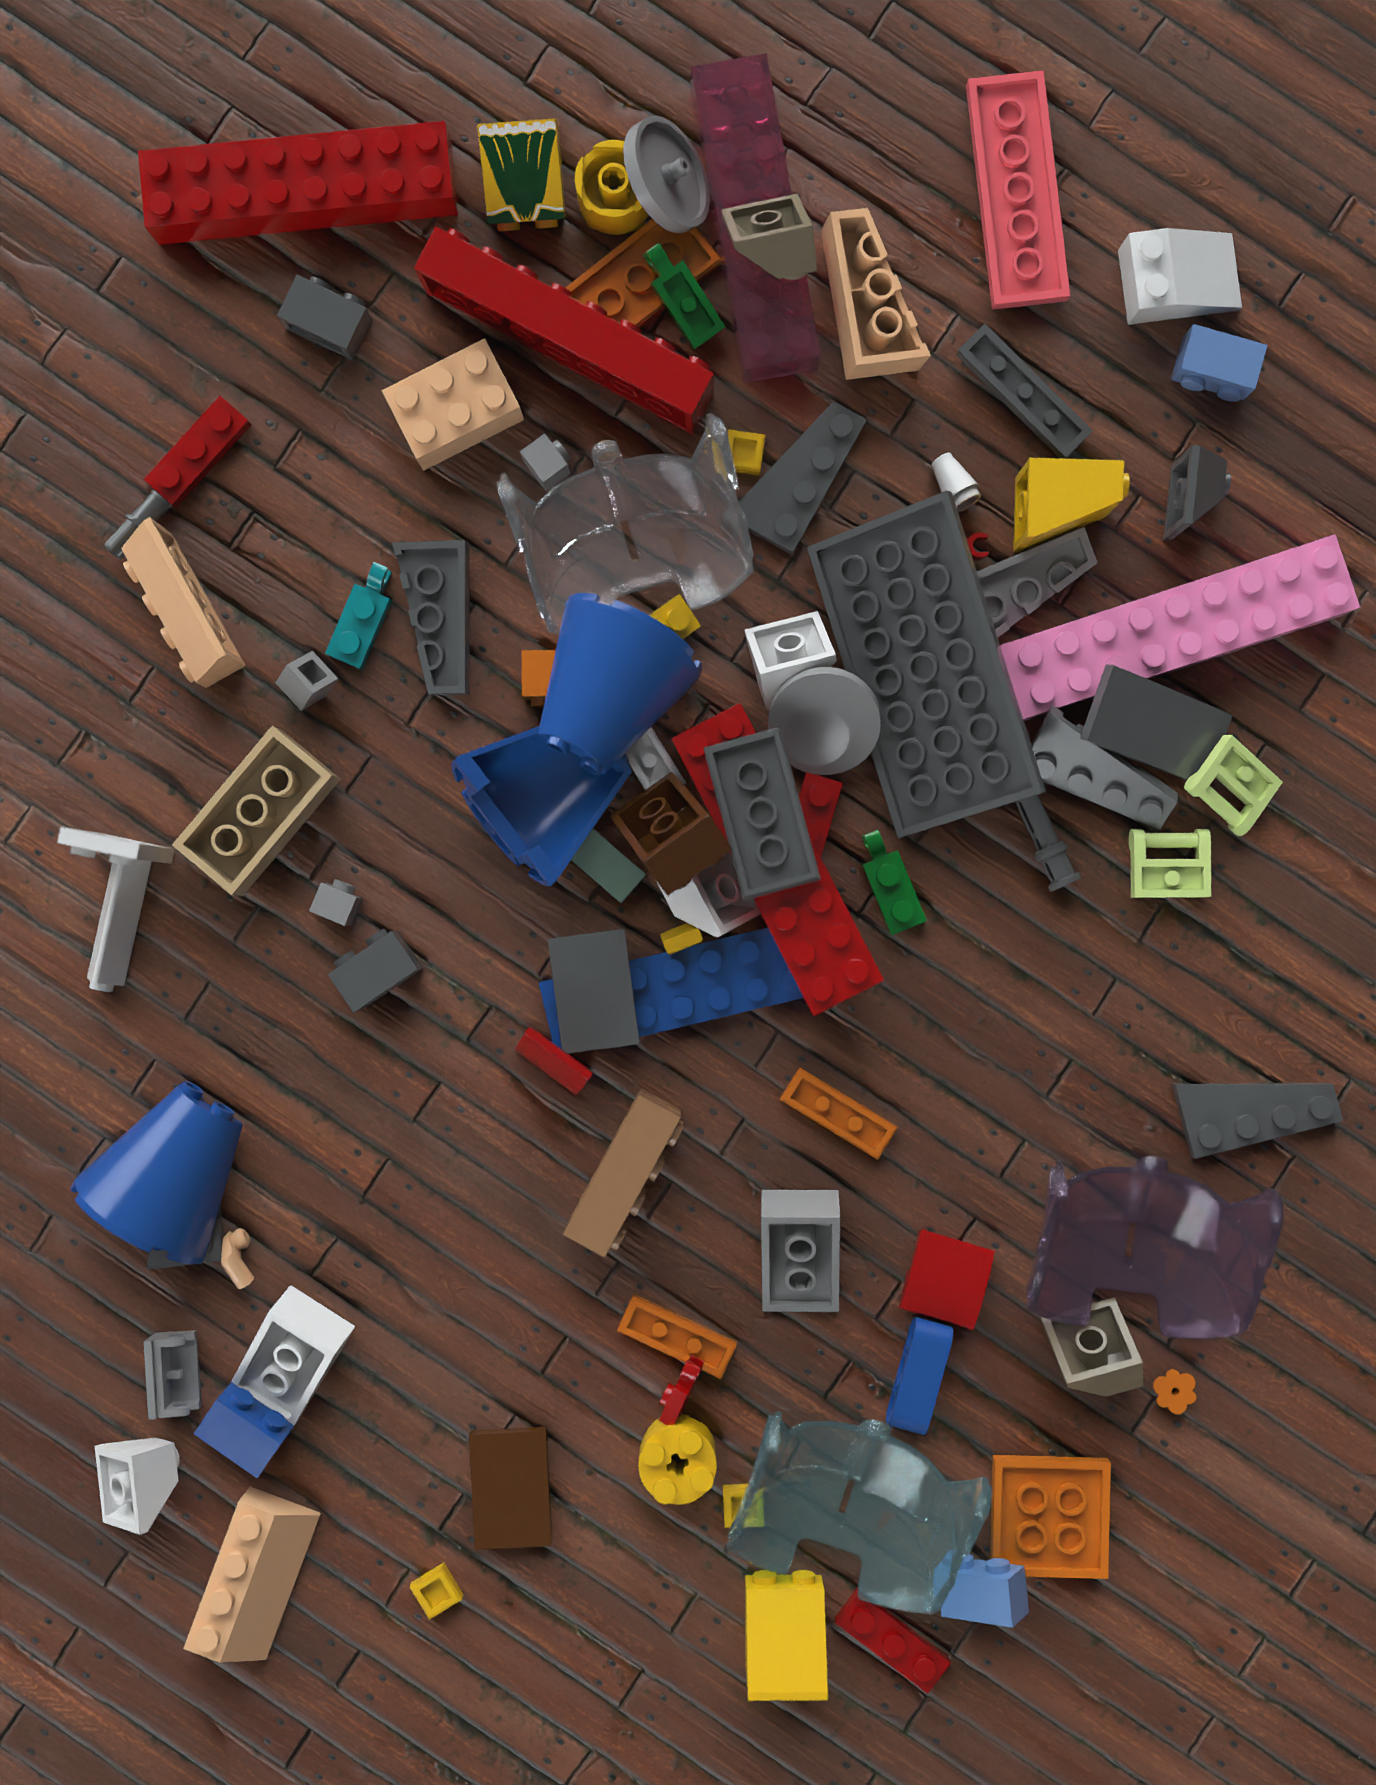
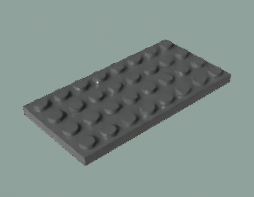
(926, 646)

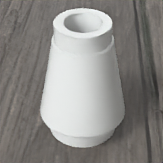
(955, 478)

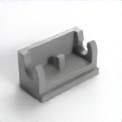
(172, 1374)

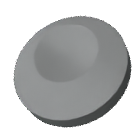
(666, 174)
(826, 720)

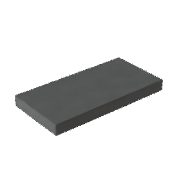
(1153, 723)
(762, 813)

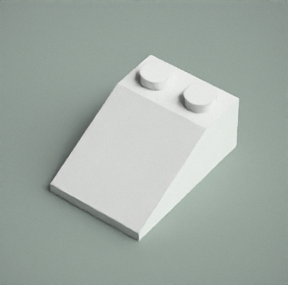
(1178, 274)
(292, 1353)

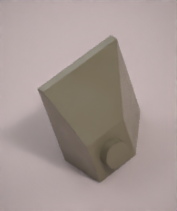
(774, 235)
(1098, 1355)

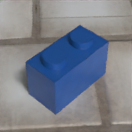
(244, 1429)

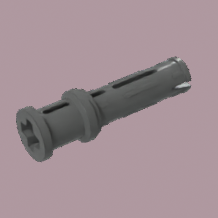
(1049, 849)

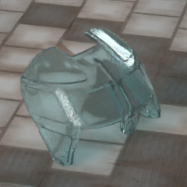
(898, 1518)

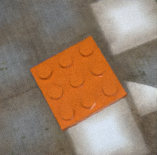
(1052, 1514)

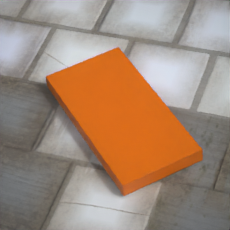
(623, 277)

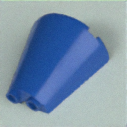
(611, 680)
(536, 799)
(165, 1176)

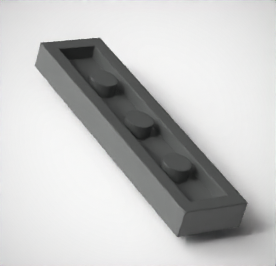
(1023, 392)

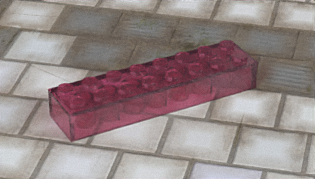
(742, 167)

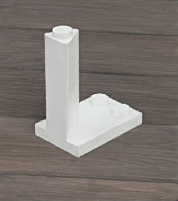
(122, 899)

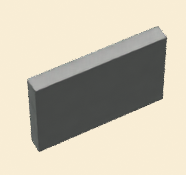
(593, 991)

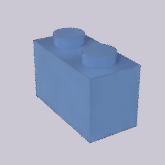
(1218, 363)
(988, 1593)

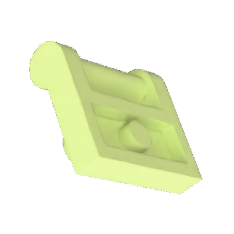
(1242, 776)
(1170, 876)

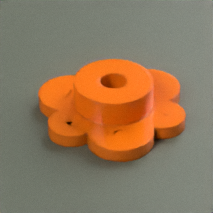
(1177, 1400)

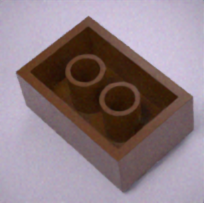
(671, 833)

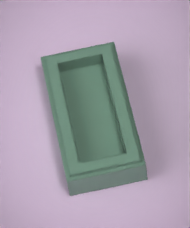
(608, 866)

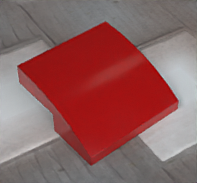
(553, 1060)
(946, 1279)

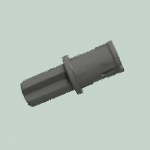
(153, 506)

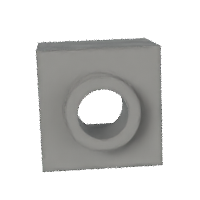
(546, 461)
(306, 680)
(337, 902)

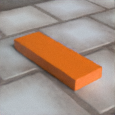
(838, 1113)
(676, 1335)

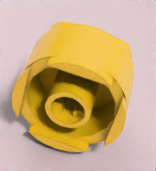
(603, 208)
(674, 1481)

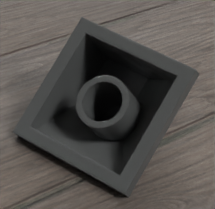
(1195, 486)

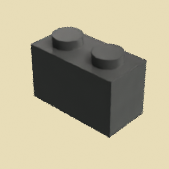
(325, 316)
(374, 970)

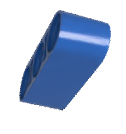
(919, 1375)

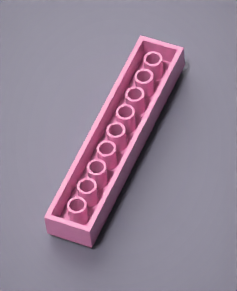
(1182, 625)

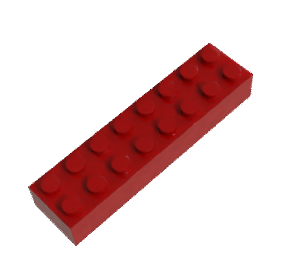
(298, 182)
(565, 329)
(805, 920)

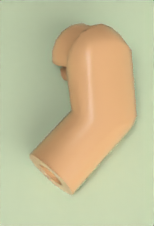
(231, 1257)

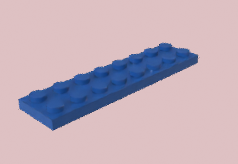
(701, 983)

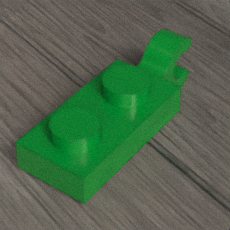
(683, 298)
(891, 886)

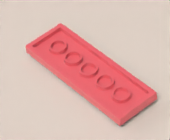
(1017, 190)

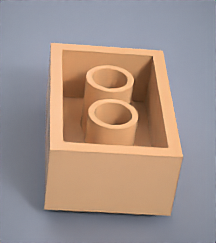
(453, 404)

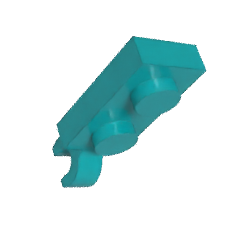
(361, 619)

